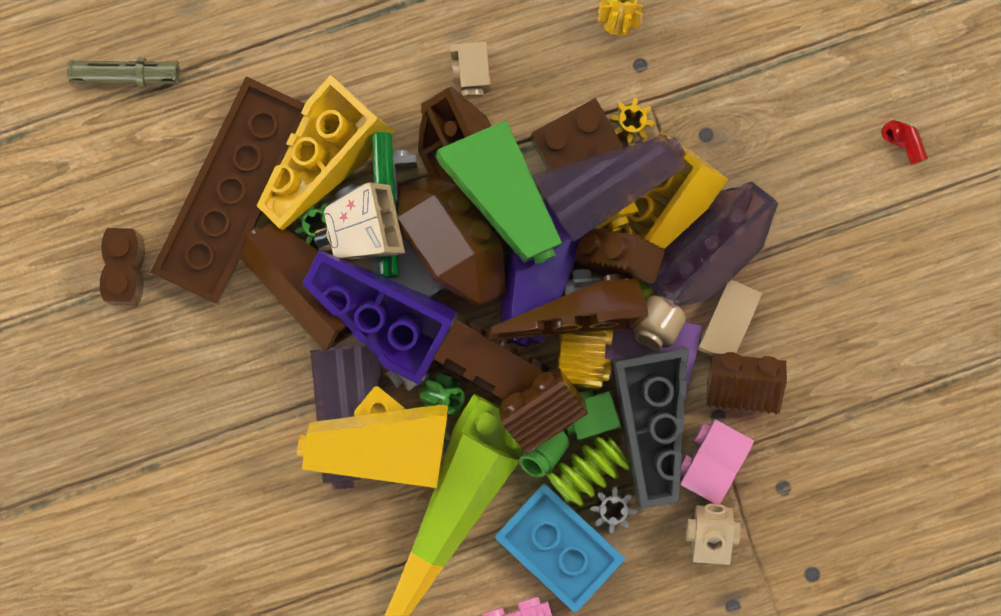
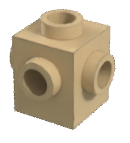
(713, 534)

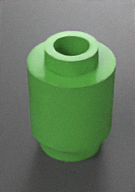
(546, 456)

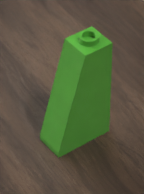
(501, 187)

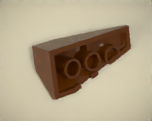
(599, 307)

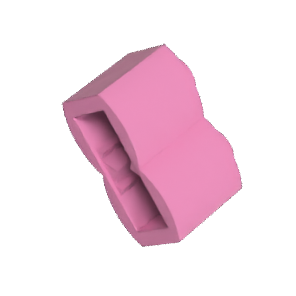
(714, 461)

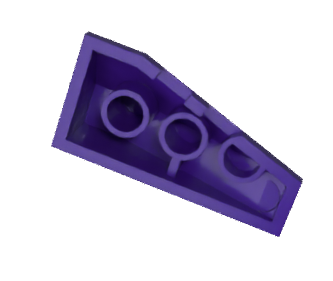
(386, 316)

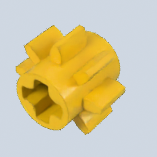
(620, 16)
(632, 111)

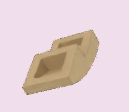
(730, 319)

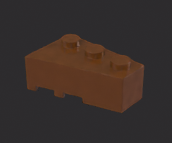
(486, 363)

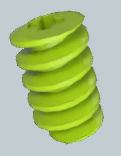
(588, 470)

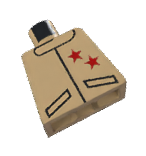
(362, 225)

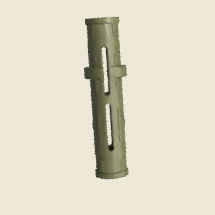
(132, 72)

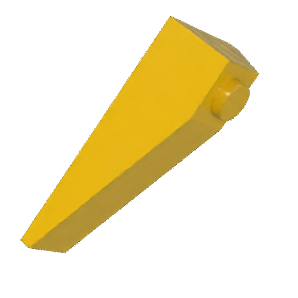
(322, 153)
(676, 201)

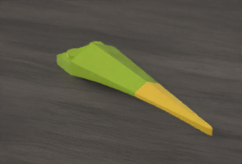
(471, 475)

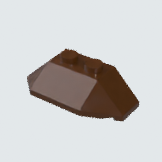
(444, 121)
(452, 240)

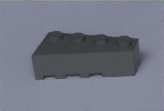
(651, 412)

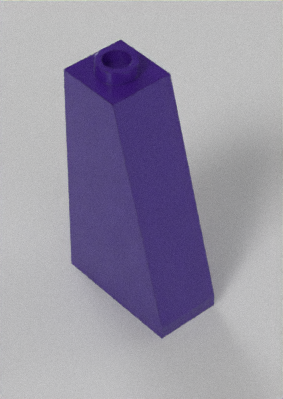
(534, 284)

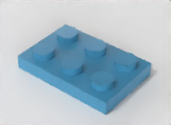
(559, 548)

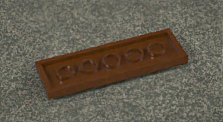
(225, 195)

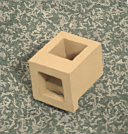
(472, 68)

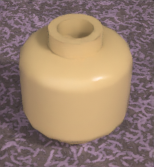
(661, 325)

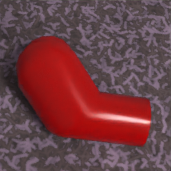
(905, 137)

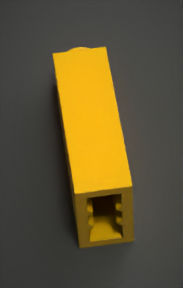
(379, 446)

